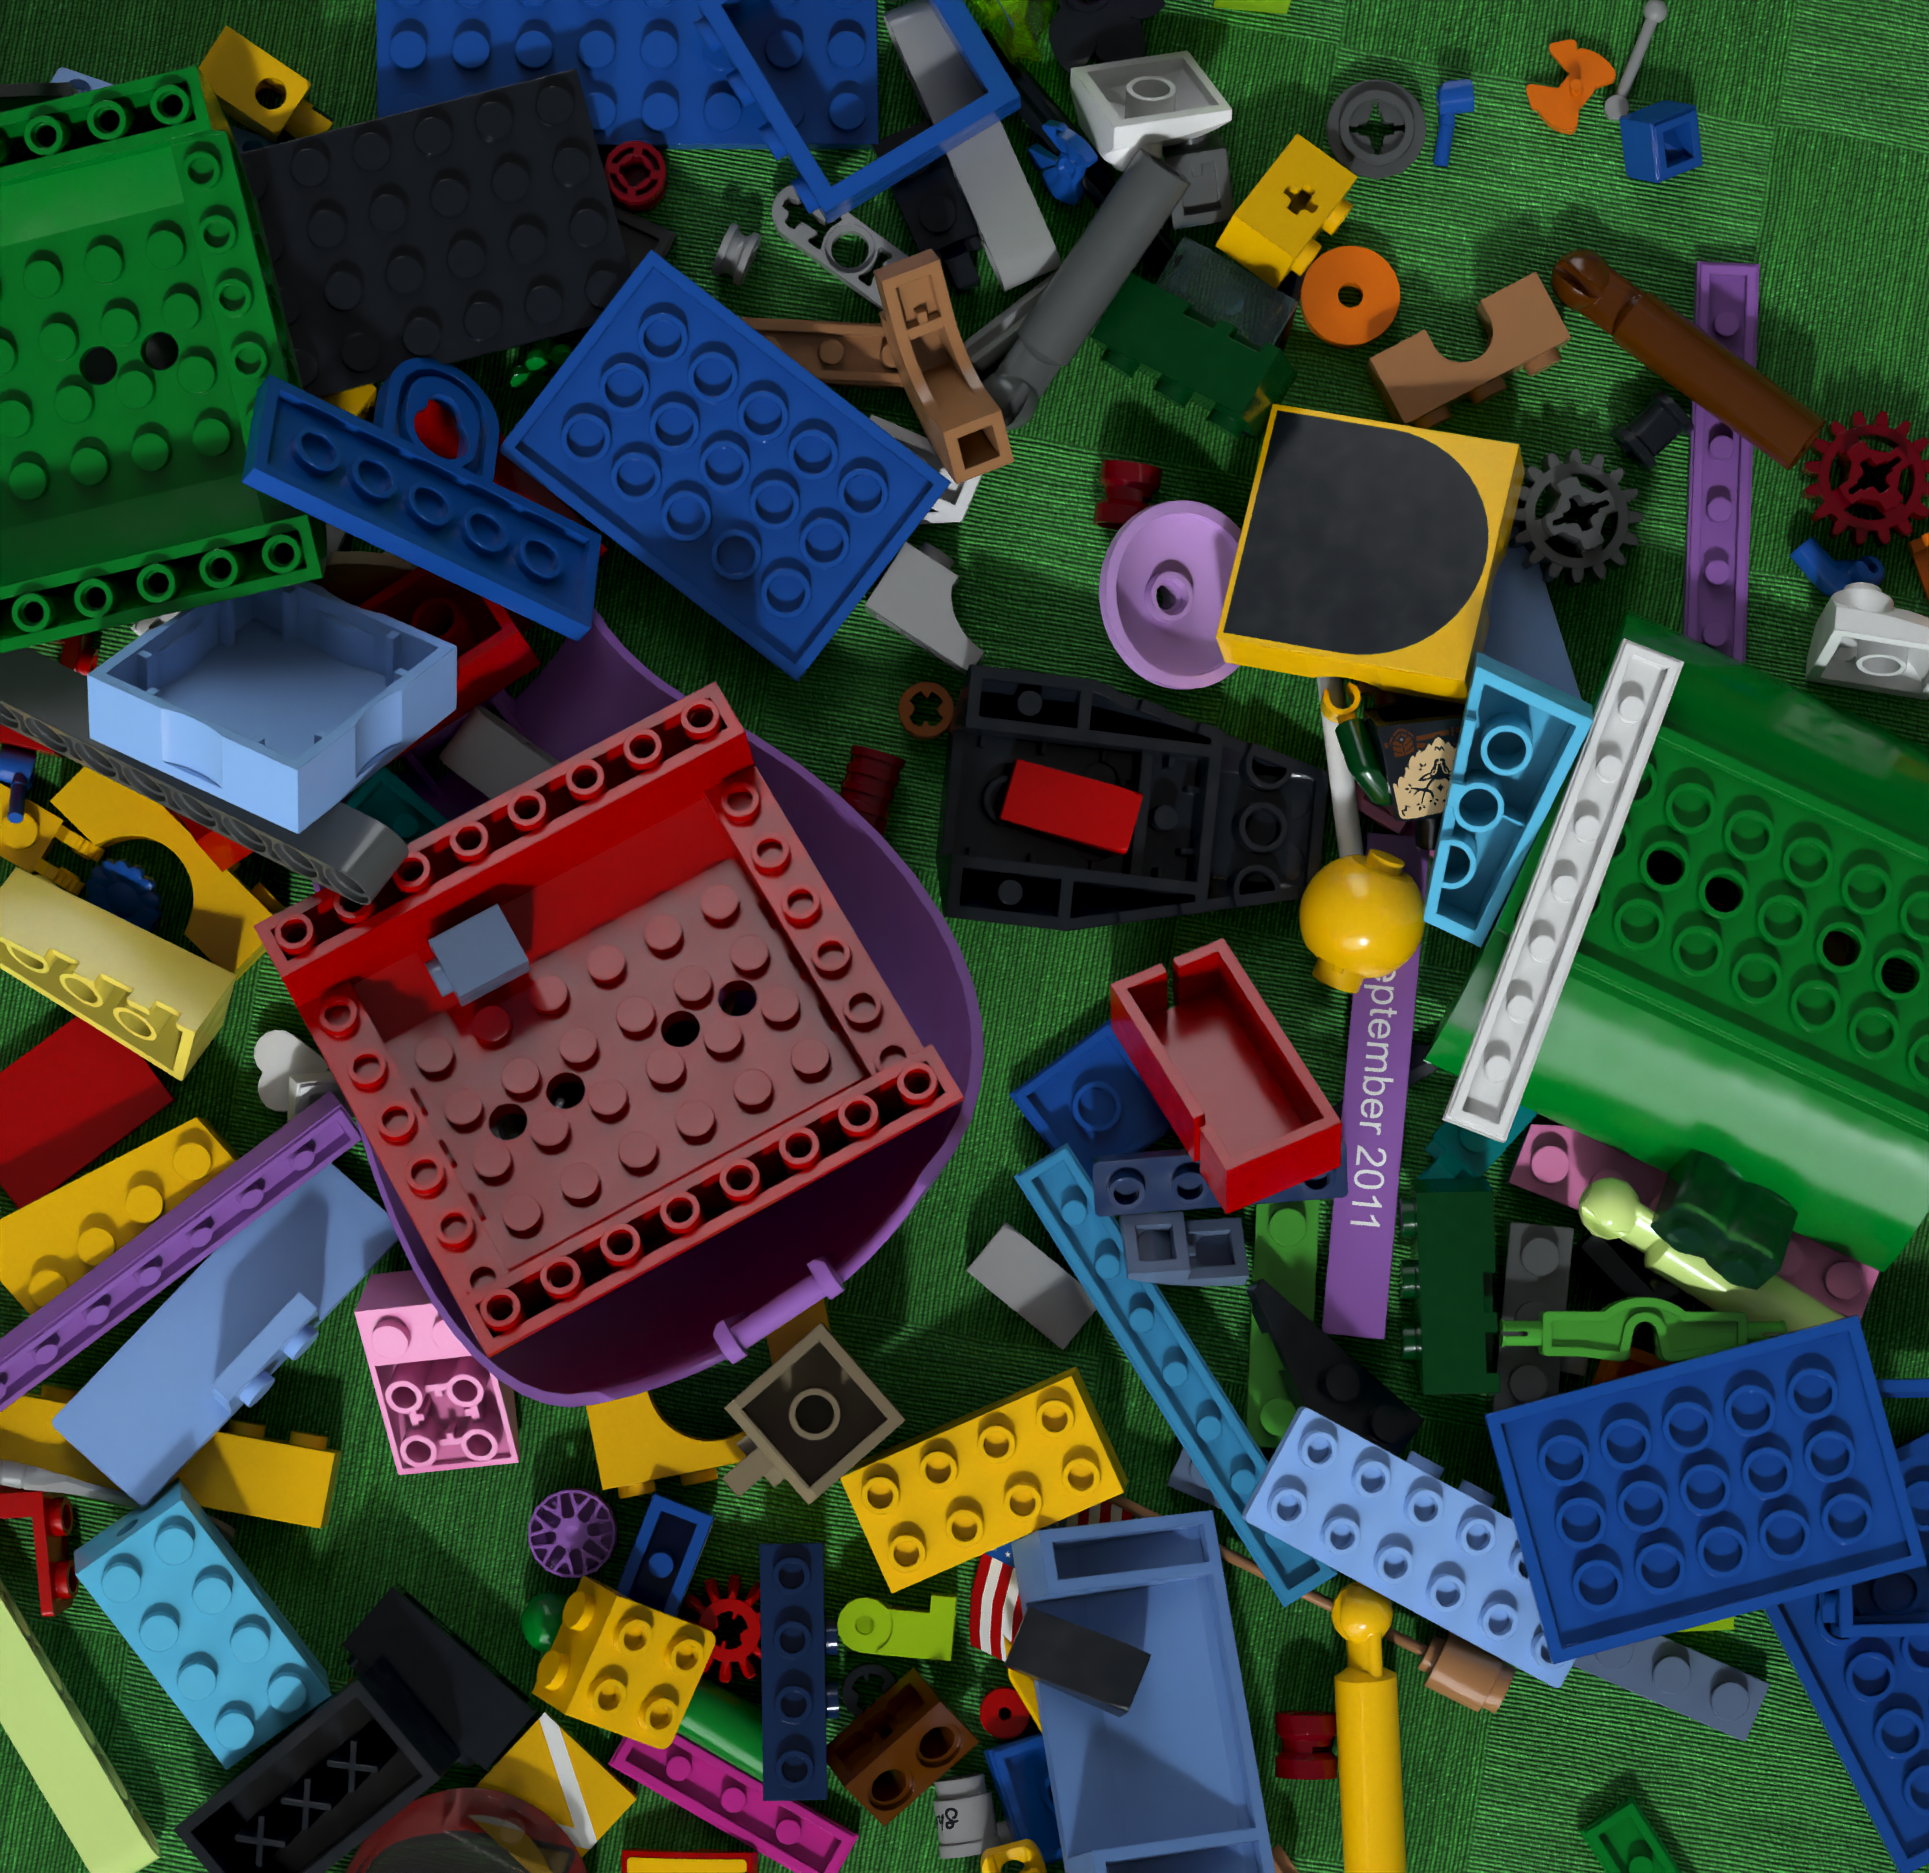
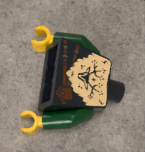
(1400, 756)

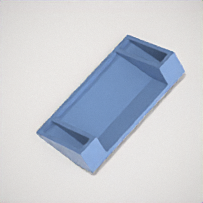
(1179, 1771)

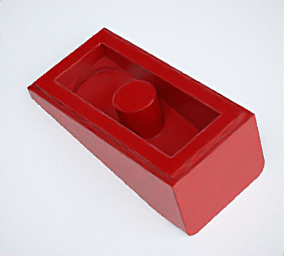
(1071, 807)

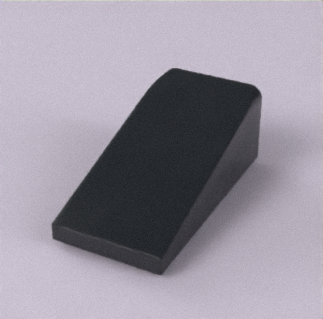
(1077, 1661)

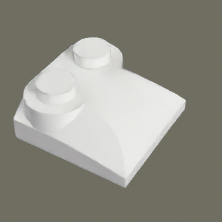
(1145, 104)
(1870, 644)

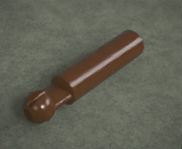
(1687, 357)

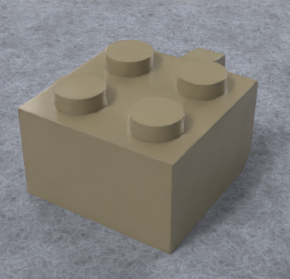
(809, 1418)

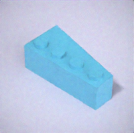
(1502, 783)

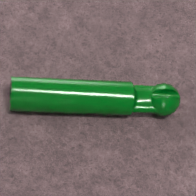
(715, 1716)

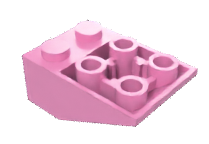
(431, 1391)

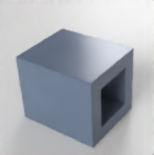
(476, 956)

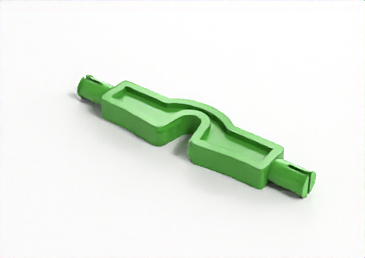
(1609, 1332)

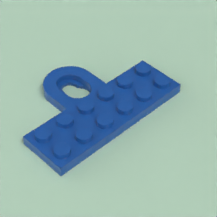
(420, 505)

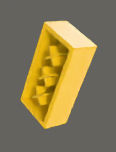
(984, 1480)

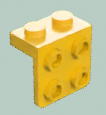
(623, 1665)

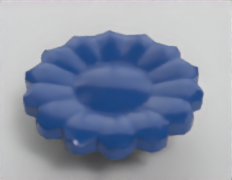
(125, 893)

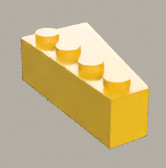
(91, 1218)

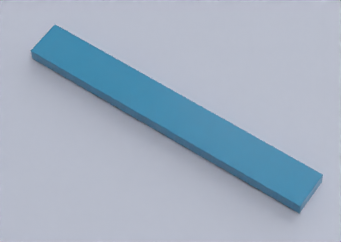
(1165, 1363)

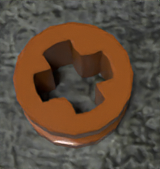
(945, 710)

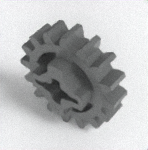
(1579, 541)

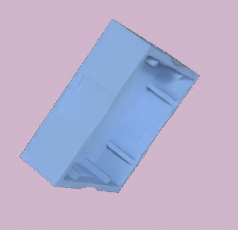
(274, 698)

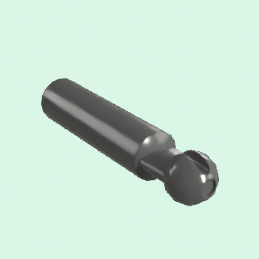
(1085, 284)

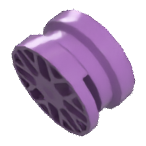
(573, 1532)

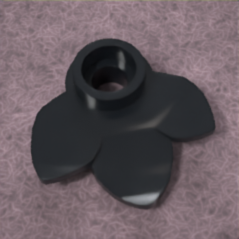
(1099, 28)

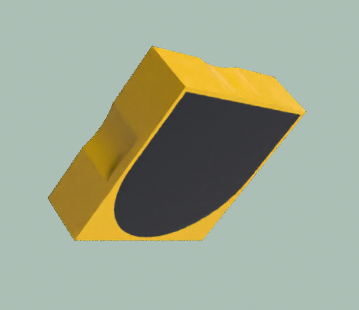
(1370, 552)

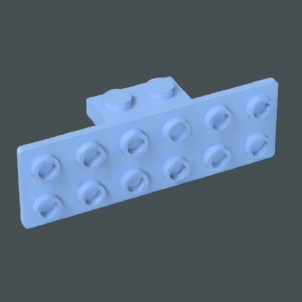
(226, 1334)
(1404, 1537)

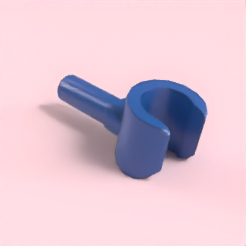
(1451, 99)
(17, 770)

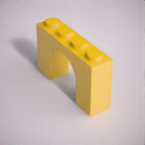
(640, 1445)

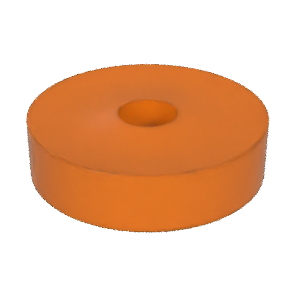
(1357, 269)

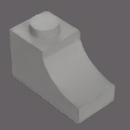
(918, 605)

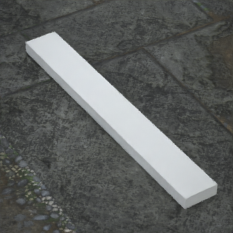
(1563, 891)

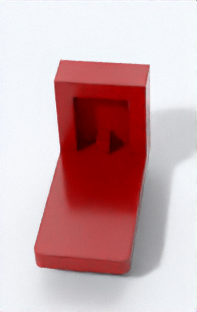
(51, 1525)

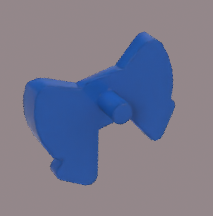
(1063, 173)

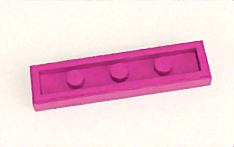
(734, 1803)

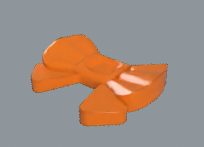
(1585, 72)

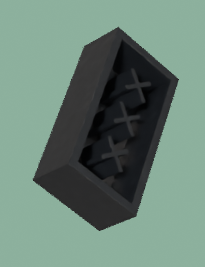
(323, 1782)

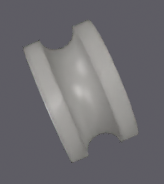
(736, 254)

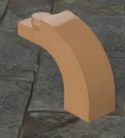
(936, 370)

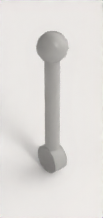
(1617, 105)

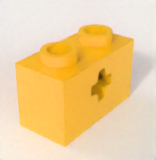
(1287, 211)

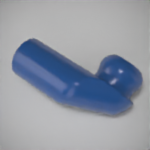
(1833, 575)

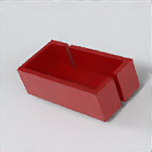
(1226, 1076)

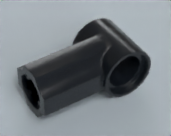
(1620, 1273)

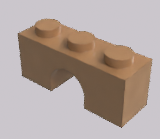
(1520, 334)

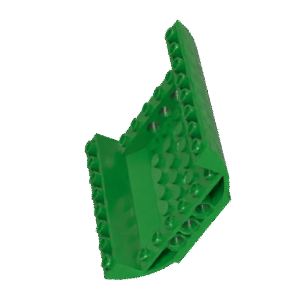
(129, 492)
(1734, 1022)

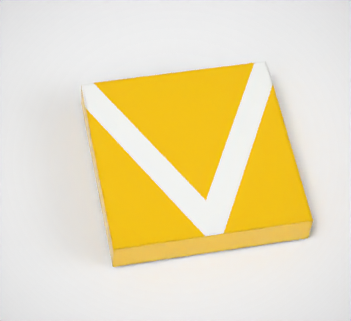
(562, 1781)

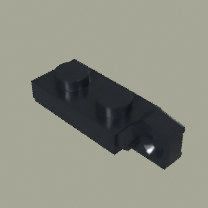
(936, 212)

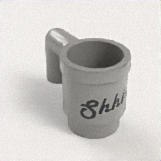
(966, 1817)

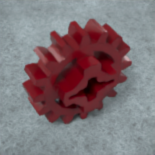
(1853, 459)

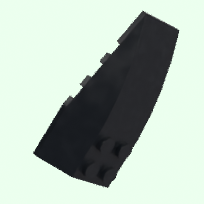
(1214, 824)

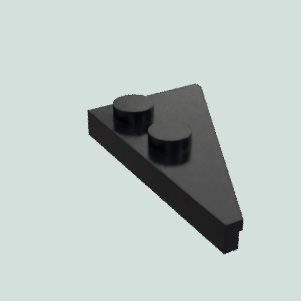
(1328, 1378)

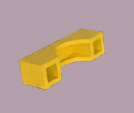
(222, 903)

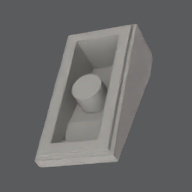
(1033, 1285)

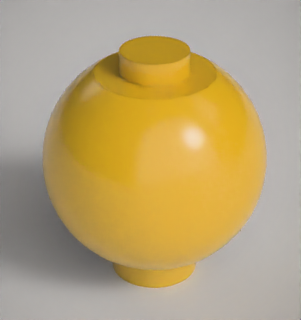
(1361, 919)

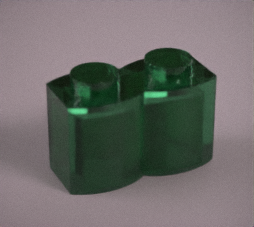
(1722, 1218)

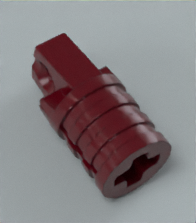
(871, 784)

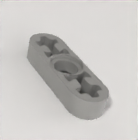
(804, 235)

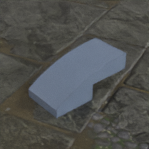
(1182, 1252)

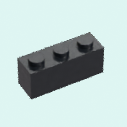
(444, 1674)

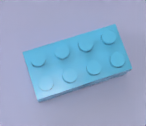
(202, 1624)

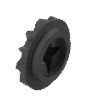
(1396, 109)

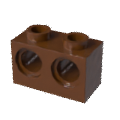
(899, 1747)

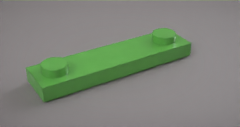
(1287, 1260)

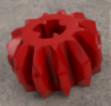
(711, 1620)

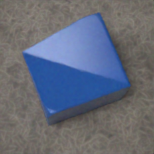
(1661, 141)

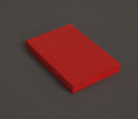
(70, 1107)

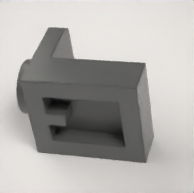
(1210, 192)

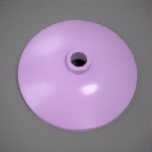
(1188, 557)

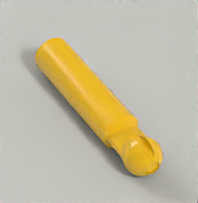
(1368, 1737)

